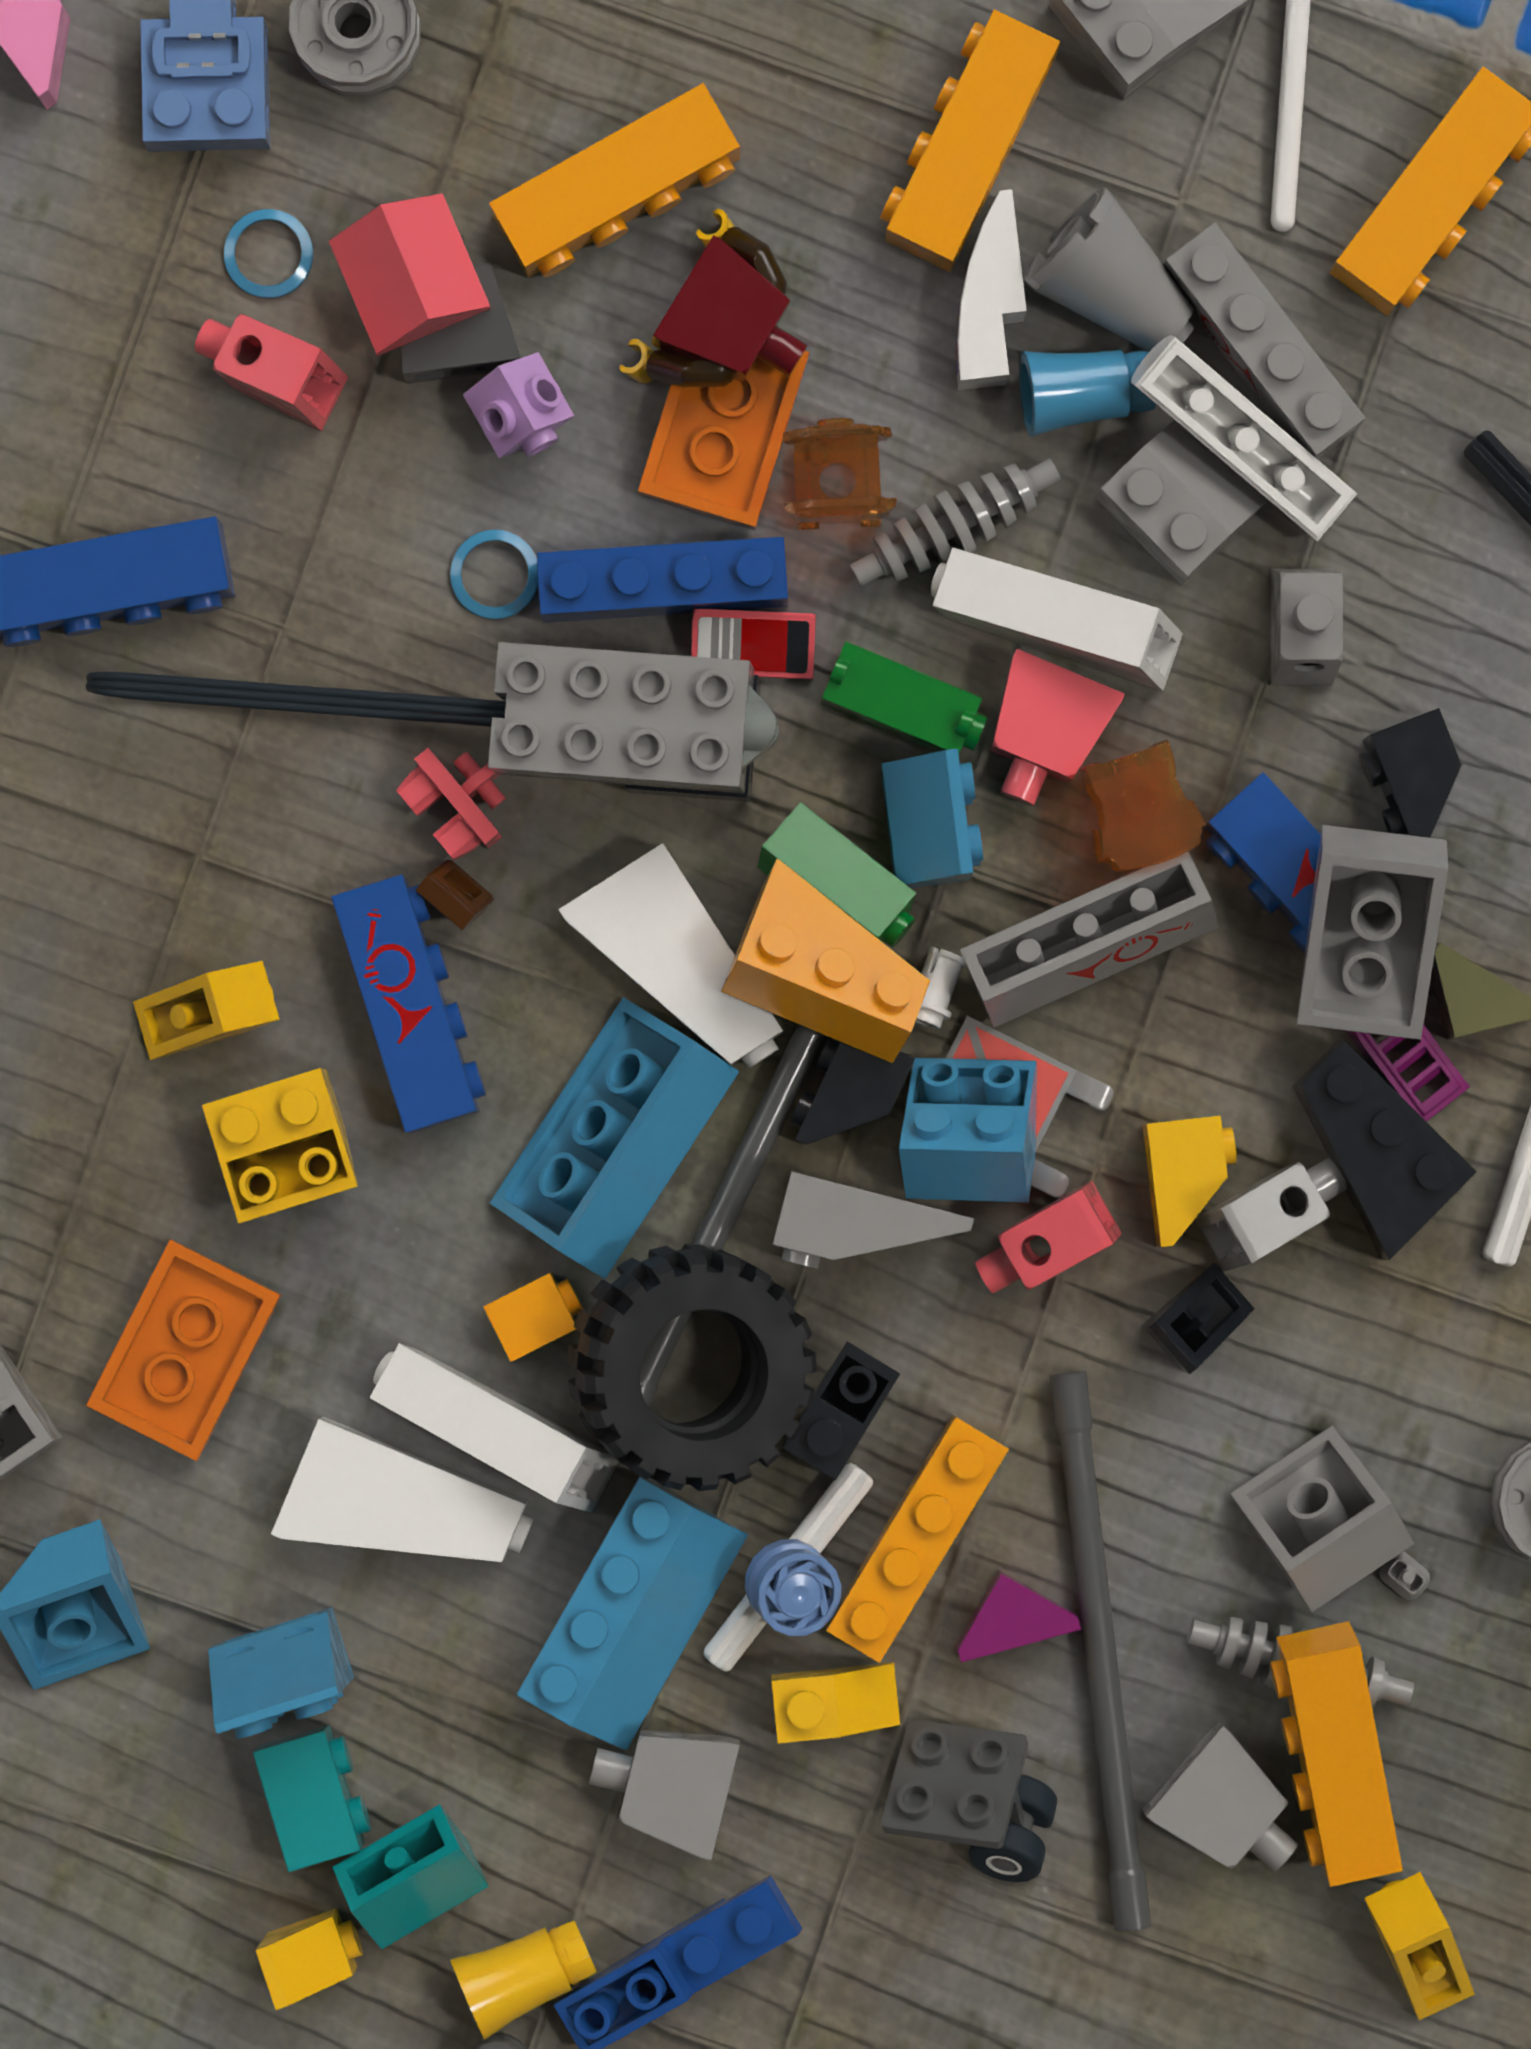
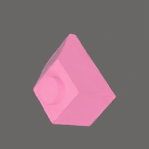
(35, 42)

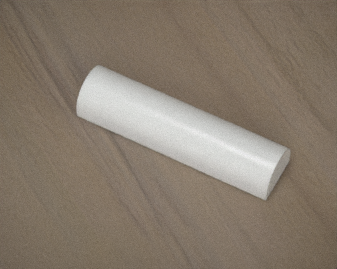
(1242, 436)

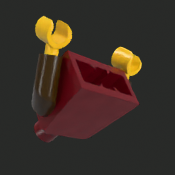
(722, 317)

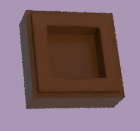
(455, 894)

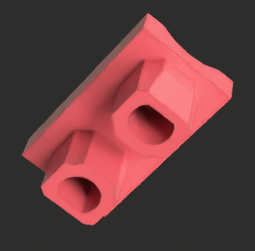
(433, 781)

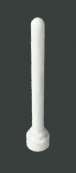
(1290, 114)

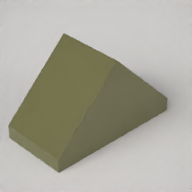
(1472, 997)

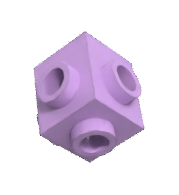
(519, 406)

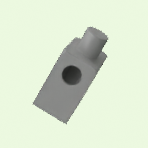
(1306, 626)
(1253, 1219)
(672, 1786)
(1223, 1804)

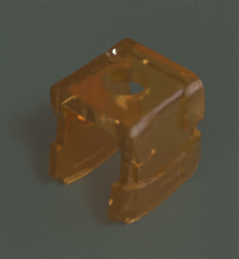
(837, 443)
(1141, 809)

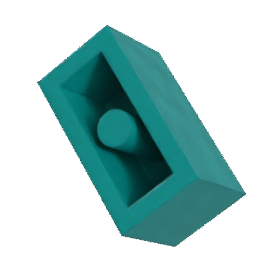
(311, 1797)
(410, 1876)

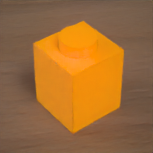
(534, 1315)

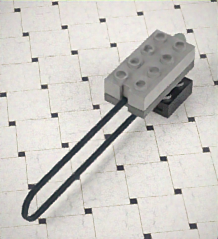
(566, 715)

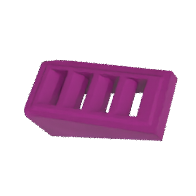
(1391, 1071)

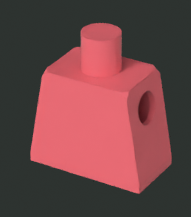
(273, 368)
(1048, 723)
(1073, 1227)

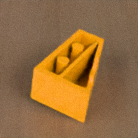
(824, 969)

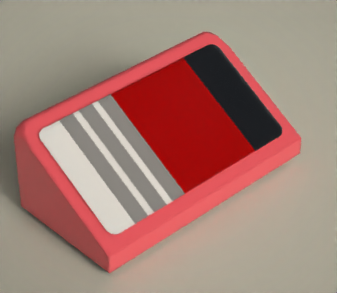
(772, 641)

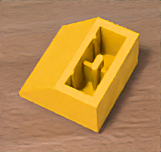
(281, 1144)

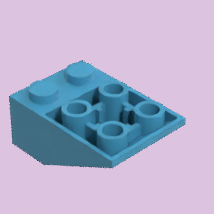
(276, 1671)

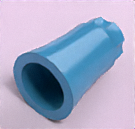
(1078, 388)

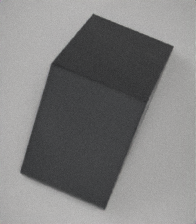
(1199, 1318)

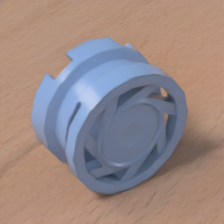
(792, 1587)

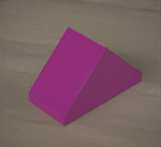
(1012, 1617)

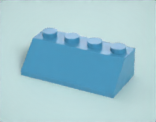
(614, 1137)
(632, 1614)

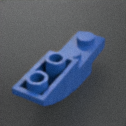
(677, 1965)

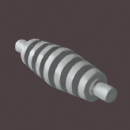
(955, 522)
(1253, 1649)

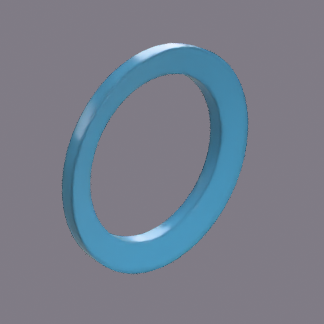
(285, 287)
(502, 611)

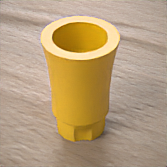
(522, 1975)

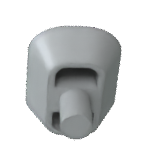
(1405, 1576)

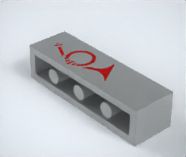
(1263, 343)
(1089, 938)

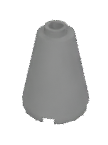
(1111, 275)

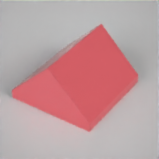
(408, 271)

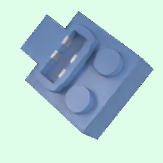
(205, 79)

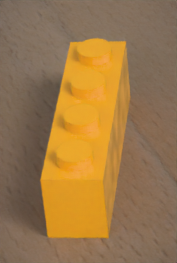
(971, 139)
(617, 181)
(1435, 192)
(916, 1538)
(1338, 1754)

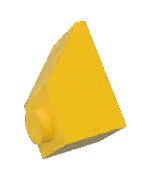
(206, 1009)
(1185, 1170)
(834, 1702)
(1419, 1945)
(308, 1956)

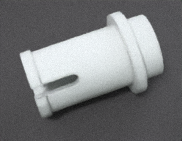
(943, 971)

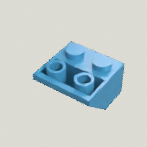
(929, 820)
(969, 1130)

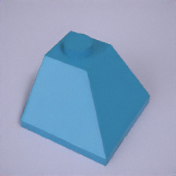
(71, 1607)

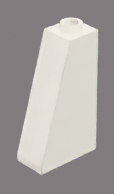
(1058, 617)
(671, 948)
(493, 1428)
(390, 1499)

